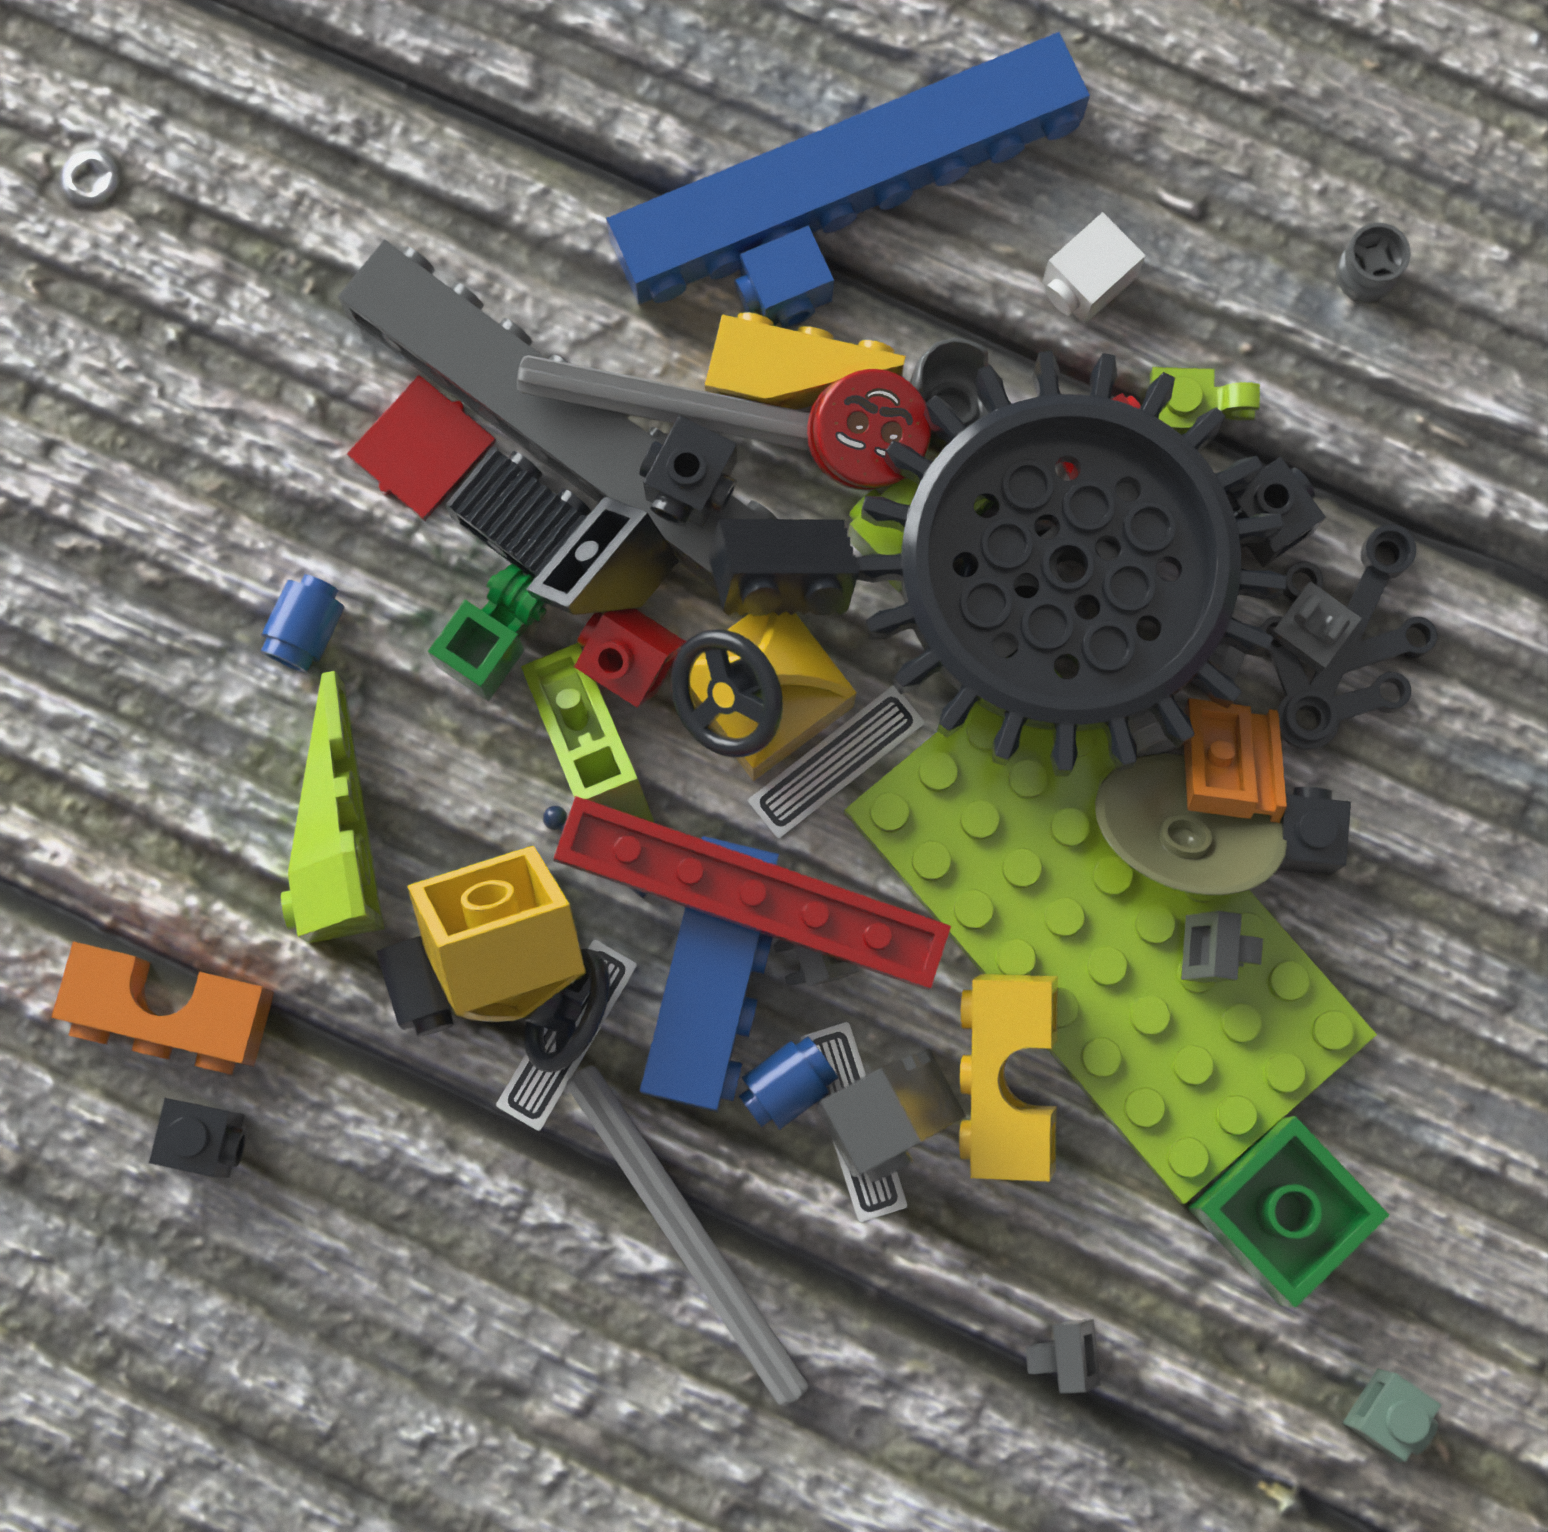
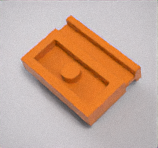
(1234, 761)

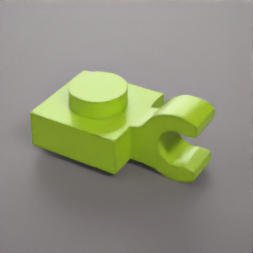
(1196, 395)

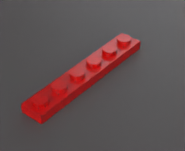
(752, 893)

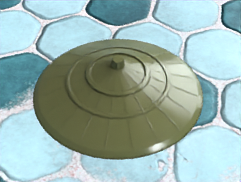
(1192, 851)

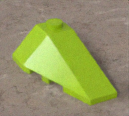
(331, 851)

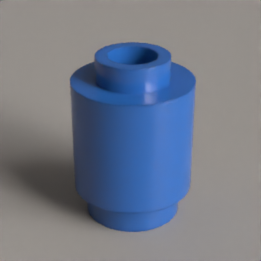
(302, 623)
(787, 1083)

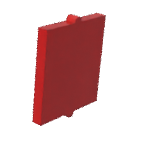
(421, 447)

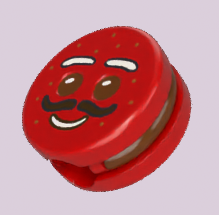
(858, 421)

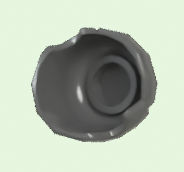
(951, 373)

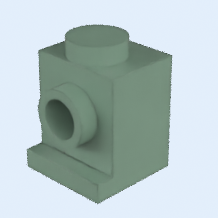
(1394, 1416)

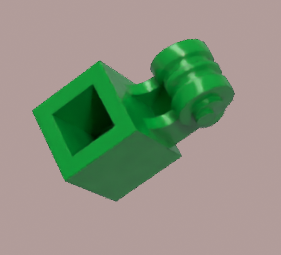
(485, 643)

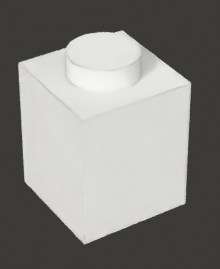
(1092, 269)

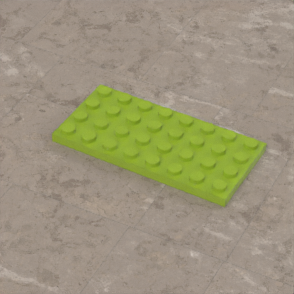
(1040, 892)

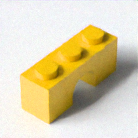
(1005, 1134)

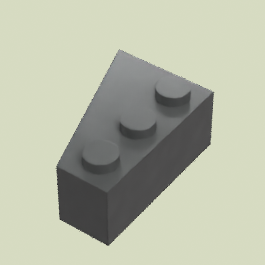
(889, 1113)

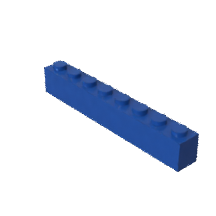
(850, 168)

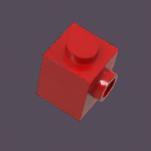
(627, 653)

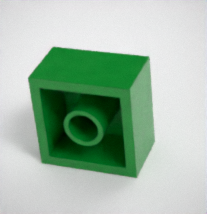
(1288, 1212)

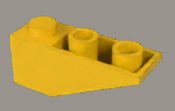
(787, 365)

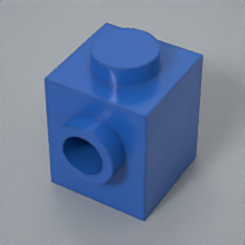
(785, 279)

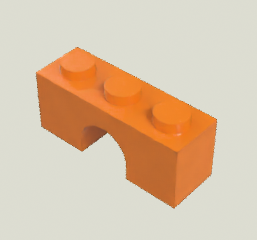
(106, 994)

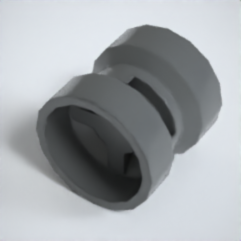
(1380, 250)

